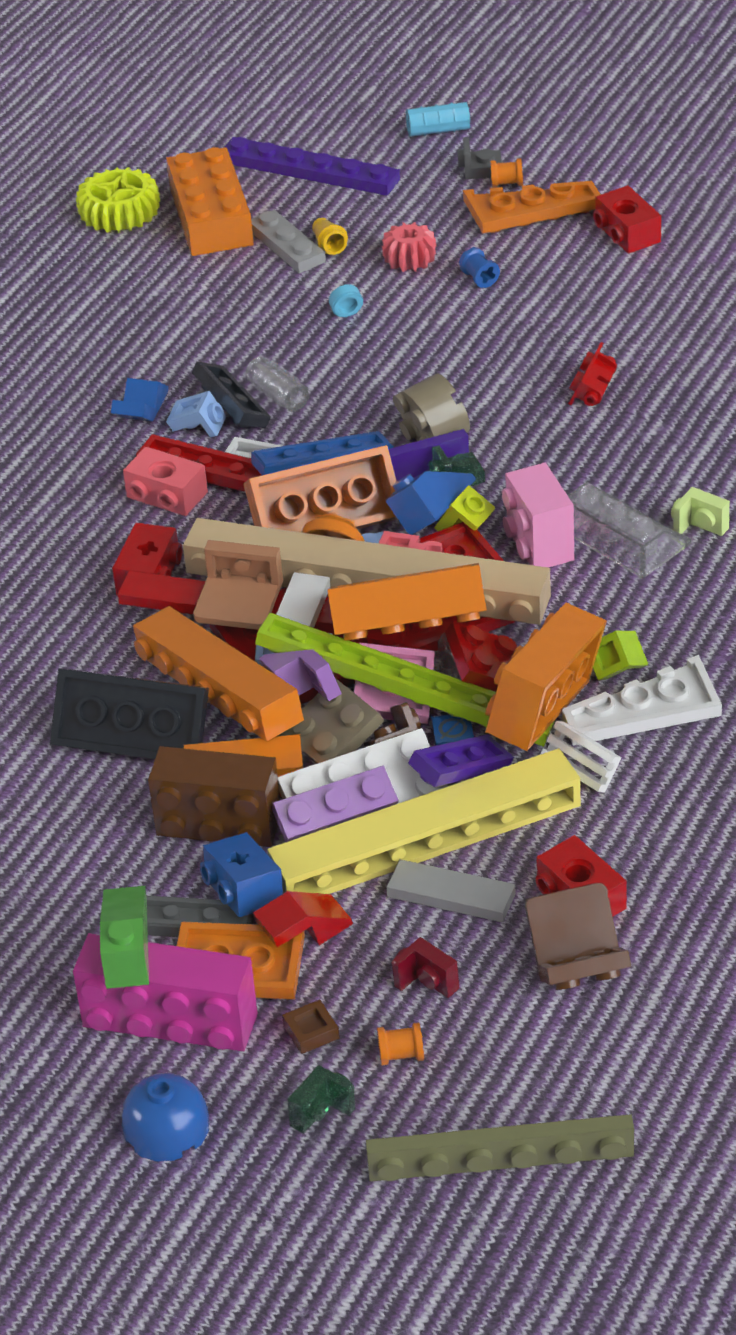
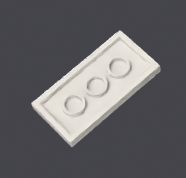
(391, 753)

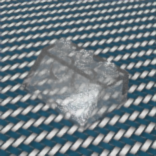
(623, 531)

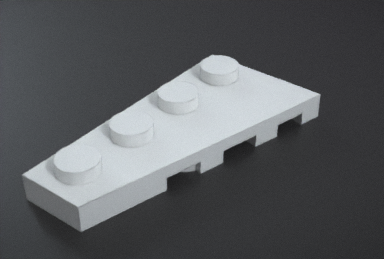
(658, 703)

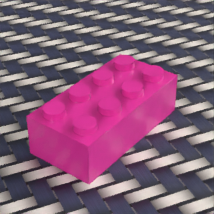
(189, 996)

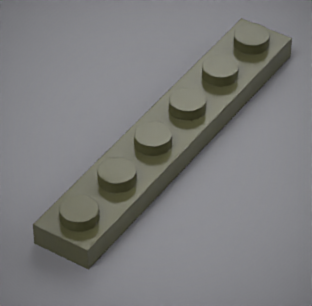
(500, 1148)

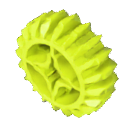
(118, 199)

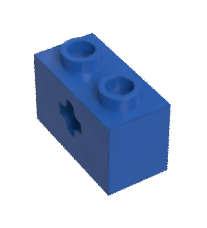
(241, 873)

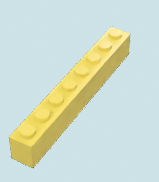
(429, 825)

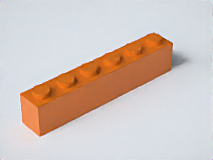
(234, 681)

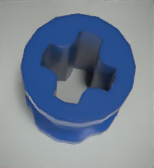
(483, 271)

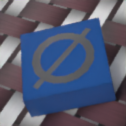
(450, 729)

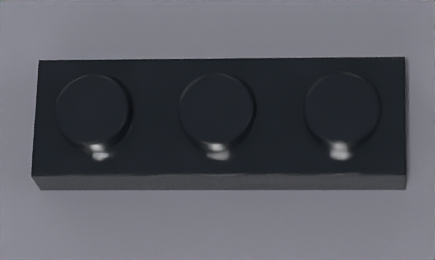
(231, 395)

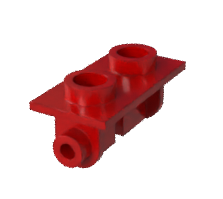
(593, 382)

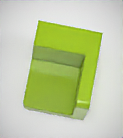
(618, 653)

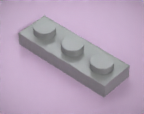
(287, 241)

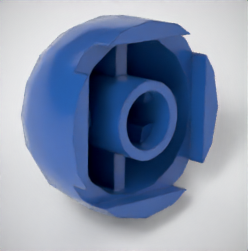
(164, 1117)

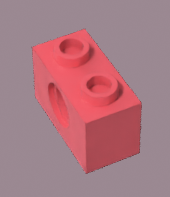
(165, 481)

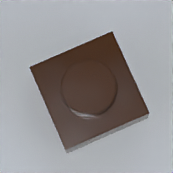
(310, 1026)

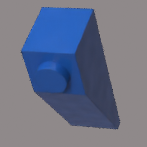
(426, 497)

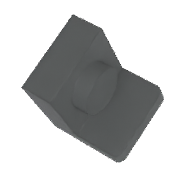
(477, 163)

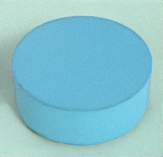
(345, 300)

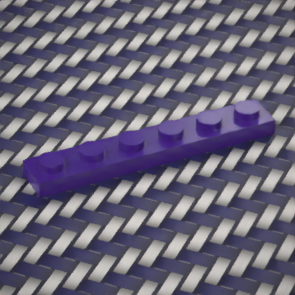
(313, 166)

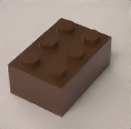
(213, 795)

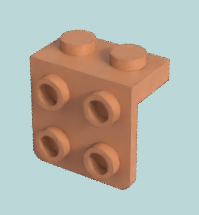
(239, 584)

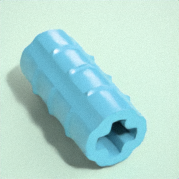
(438, 119)

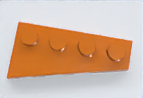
(532, 204)

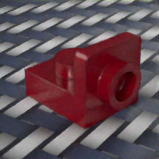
(429, 965)

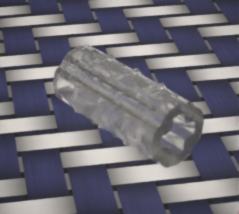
(277, 383)

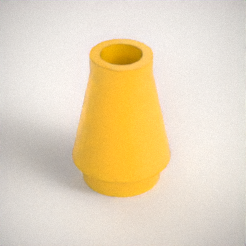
(330, 236)

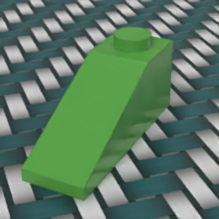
(124, 937)

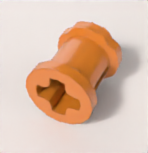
(506, 173)
(400, 1043)

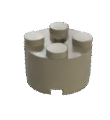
(430, 409)

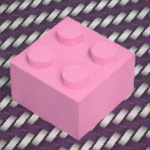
(539, 516)

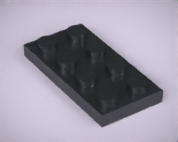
(125, 713)

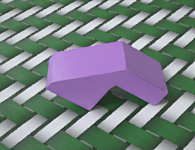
(303, 671)

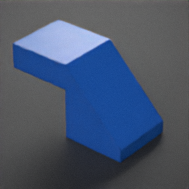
(141, 400)

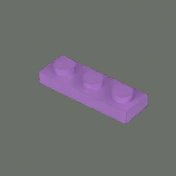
(334, 803)

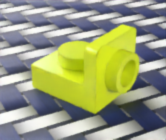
(467, 508)

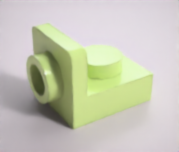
(702, 511)

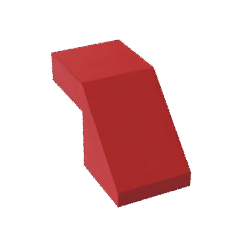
(299, 912)

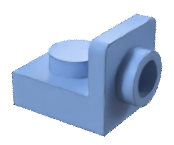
(195, 411)

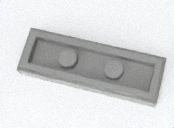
(451, 890)

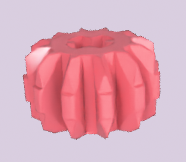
(409, 246)

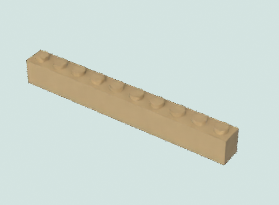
(509, 588)

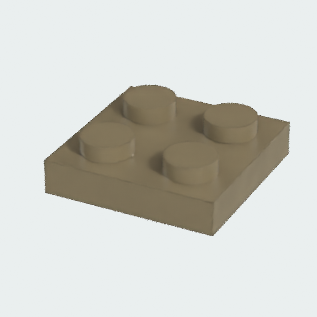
(335, 725)

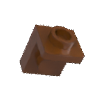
(405, 720)

